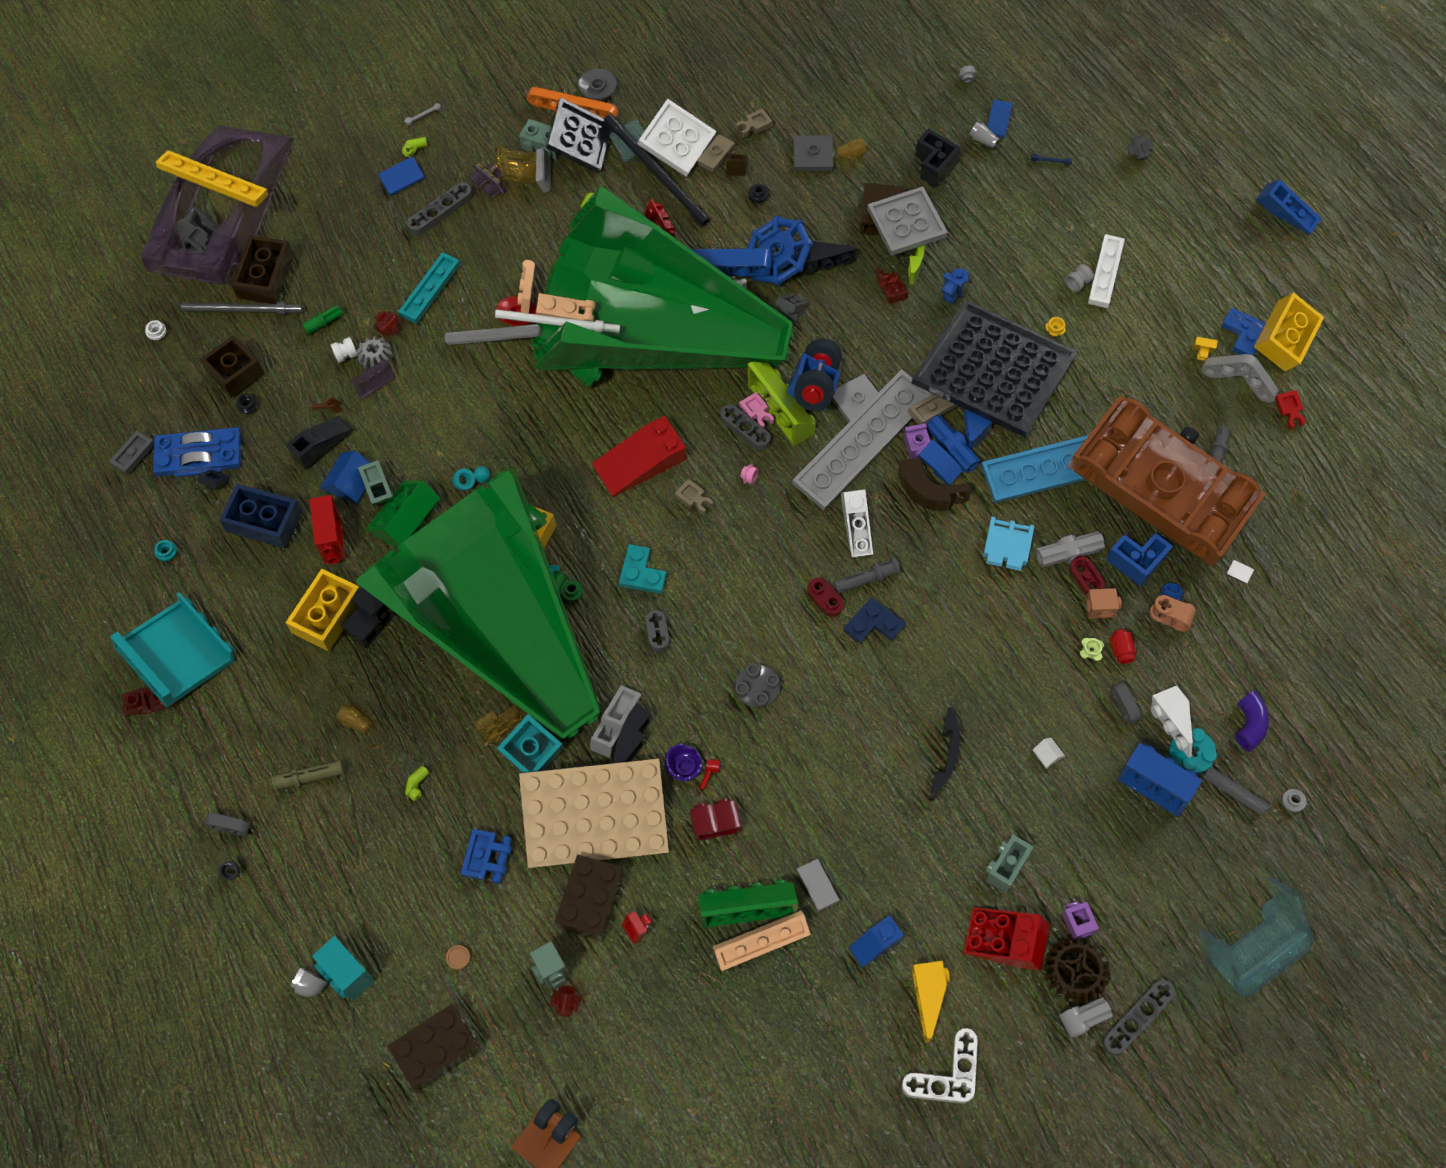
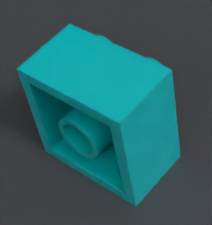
(530, 746)
(339, 965)

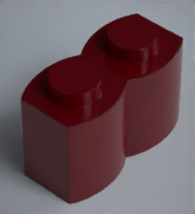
(715, 820)

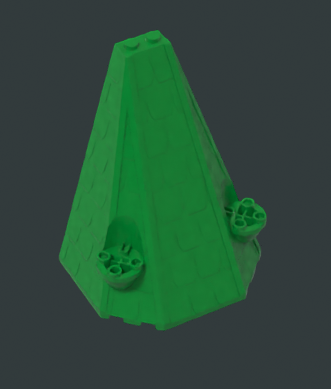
(648, 287)
(491, 601)

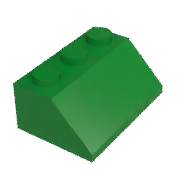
(404, 512)

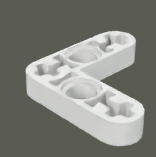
(958, 1077)

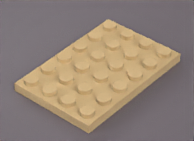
(593, 812)

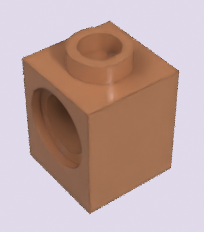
(1102, 603)

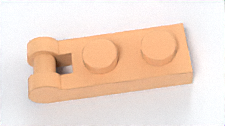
(526, 284)
(565, 307)

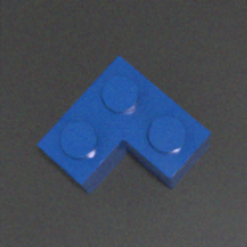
(1138, 561)

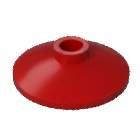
(510, 304)

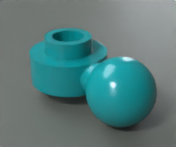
(481, 475)

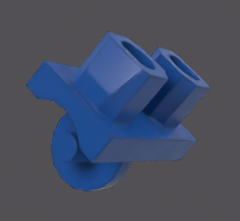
(954, 285)

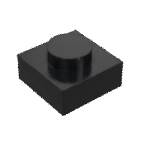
(212, 479)

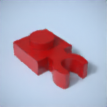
(1290, 406)

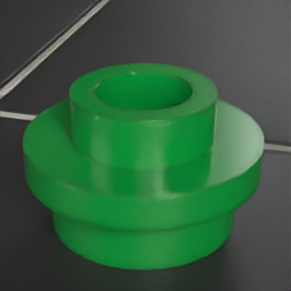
(572, 596)

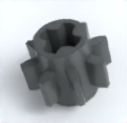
(1140, 146)

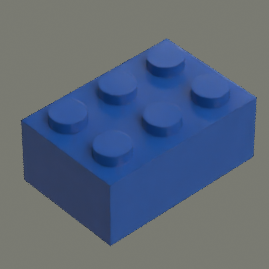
(1159, 779)

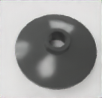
(597, 84)

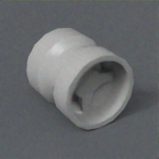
(1080, 276)

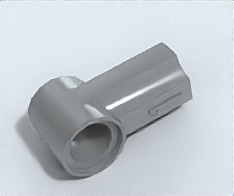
(1081, 1019)

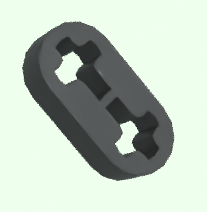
(652, 631)
(1125, 703)
(227, 824)

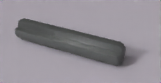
(1236, 791)

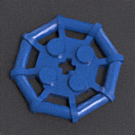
(787, 246)

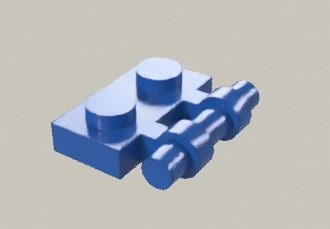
(479, 854)

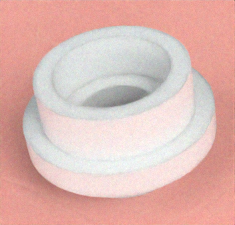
(154, 326)

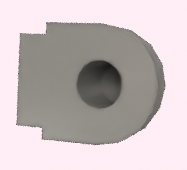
(308, 983)

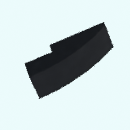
(631, 737)

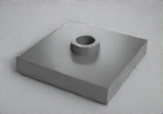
(854, 396)

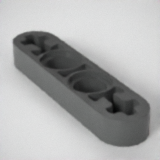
(437, 206)
(1138, 1017)

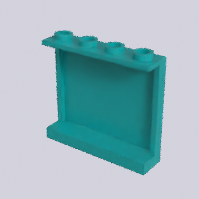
(175, 651)

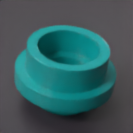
(165, 545)

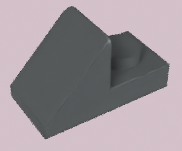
(792, 306)

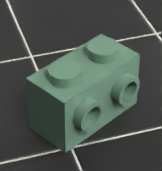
(535, 137)
(1009, 863)
(549, 966)

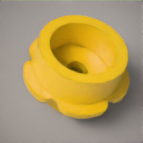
(1056, 322)

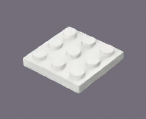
(676, 137)

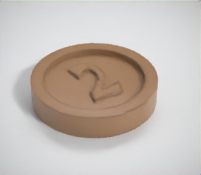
(458, 957)

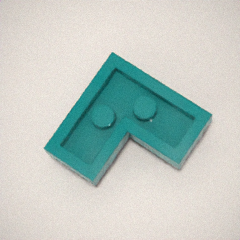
(637, 576)

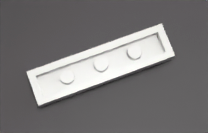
(1106, 271)

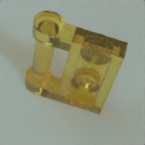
(515, 169)

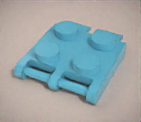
(1008, 544)

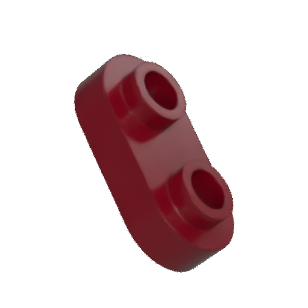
(1088, 577)
(824, 596)

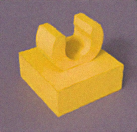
(1204, 346)

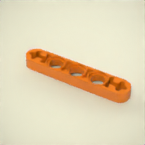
(542, 98)

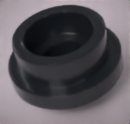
(758, 197)
(246, 399)

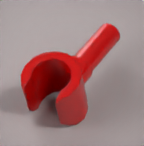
(712, 766)

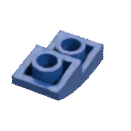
(941, 462)

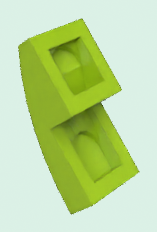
(915, 264)

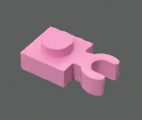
(756, 409)

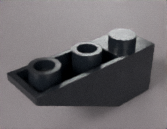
(825, 256)
(317, 440)

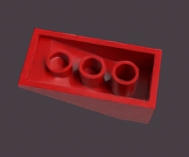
(640, 457)

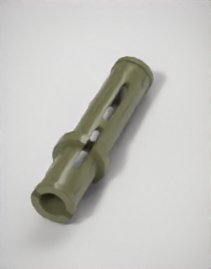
(310, 774)

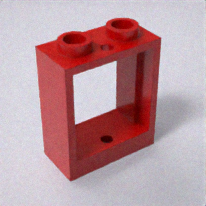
(327, 529)

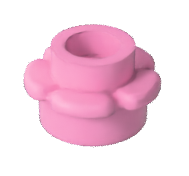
(749, 474)

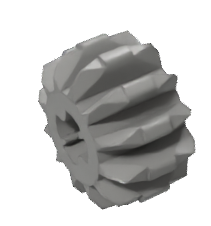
(374, 352)

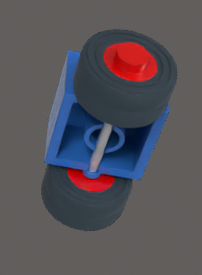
(816, 375)

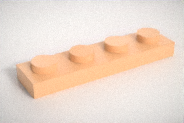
(761, 940)

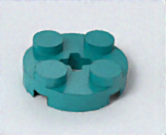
(1205, 753)

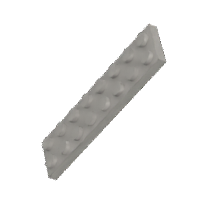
(860, 441)

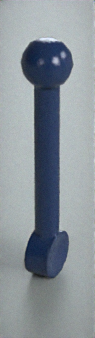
(1034, 157)

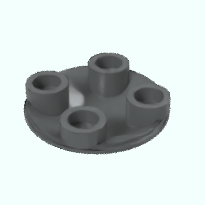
(757, 685)

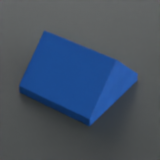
(344, 477)

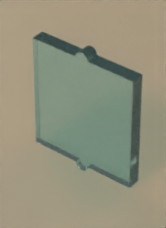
(636, 131)

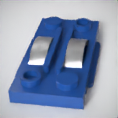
(197, 452)

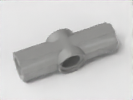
(1069, 548)

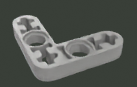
(1245, 366)

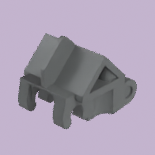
(195, 230)

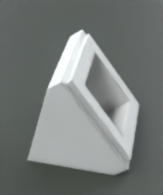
(1048, 752)

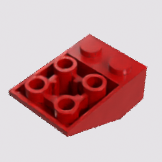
(1007, 938)

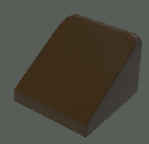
(736, 165)

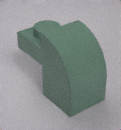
(375, 483)

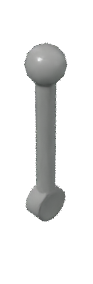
(409, 121)

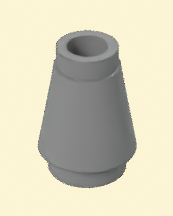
(983, 135)

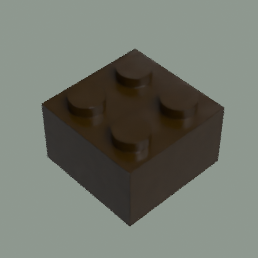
(232, 366)

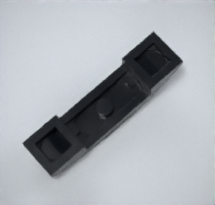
(951, 731)

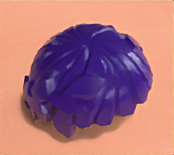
(683, 762)

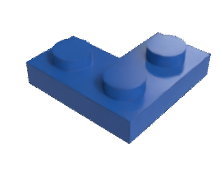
(1247, 329)

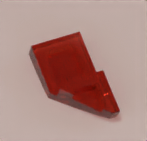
(891, 286)

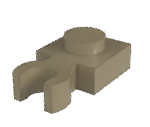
(754, 122)
(692, 495)

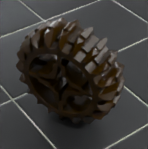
(1067, 967)

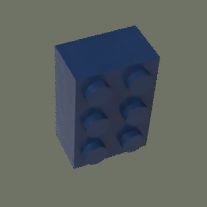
(260, 516)

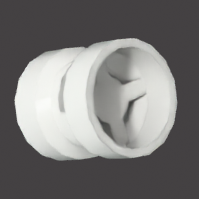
(341, 351)

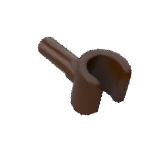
(331, 403)

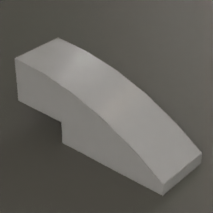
(607, 733)

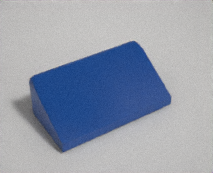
(401, 176)

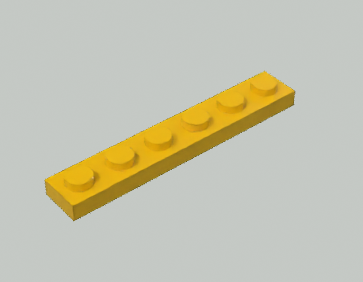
(212, 178)

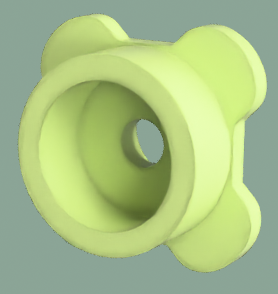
(1093, 643)

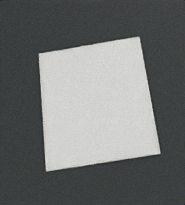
(1240, 571)

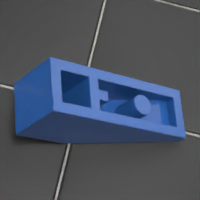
(1286, 205)

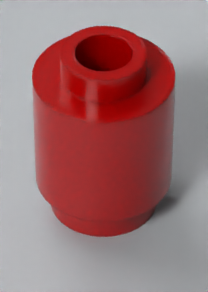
(1123, 646)

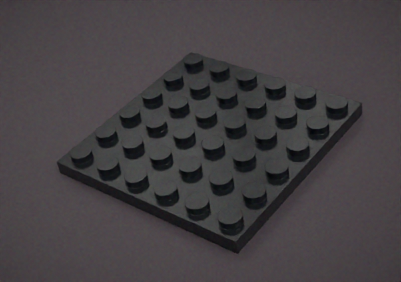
(994, 368)

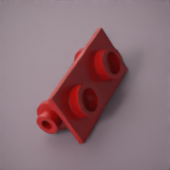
(656, 214)

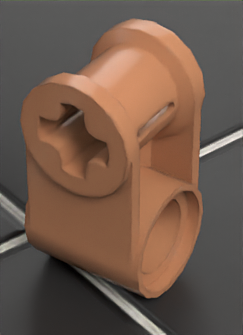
(1173, 613)

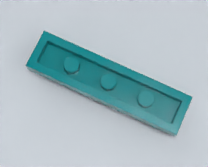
(429, 288)

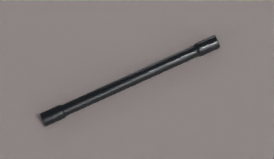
(695, 211)

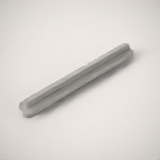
(493, 334)

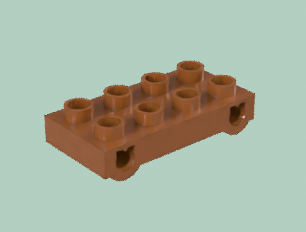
(1166, 480)

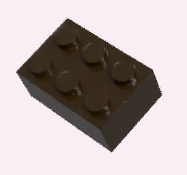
(262, 269)
(589, 898)
(433, 1048)

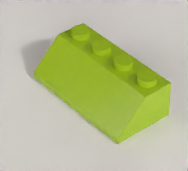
(782, 406)

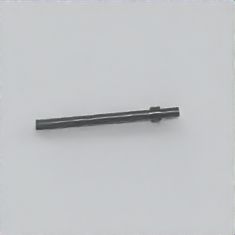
(281, 307)

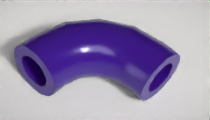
(1256, 721)

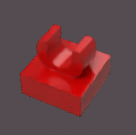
(635, 926)

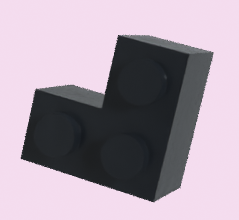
(938, 156)
(368, 619)

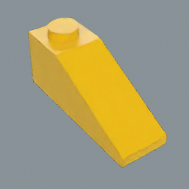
(930, 986)

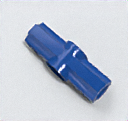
(953, 443)

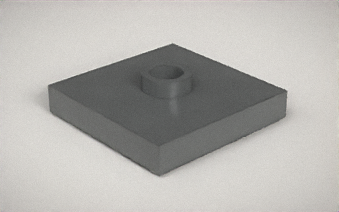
(813, 153)

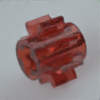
(386, 323)
(565, 1000)

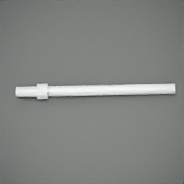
(598, 326)

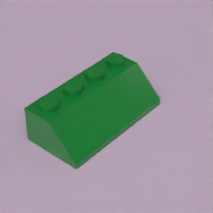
(747, 904)

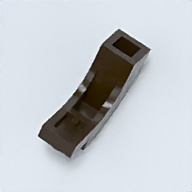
(926, 492)

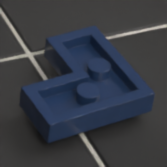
(872, 617)

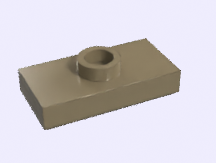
(716, 153)

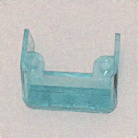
(1268, 947)

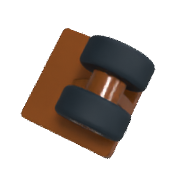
(548, 1137)

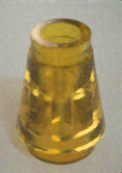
(853, 148)
(353, 718)

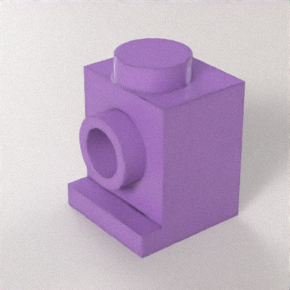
(916, 439)
(1084, 913)

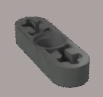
(747, 436)

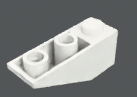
(857, 522)
(1174, 713)

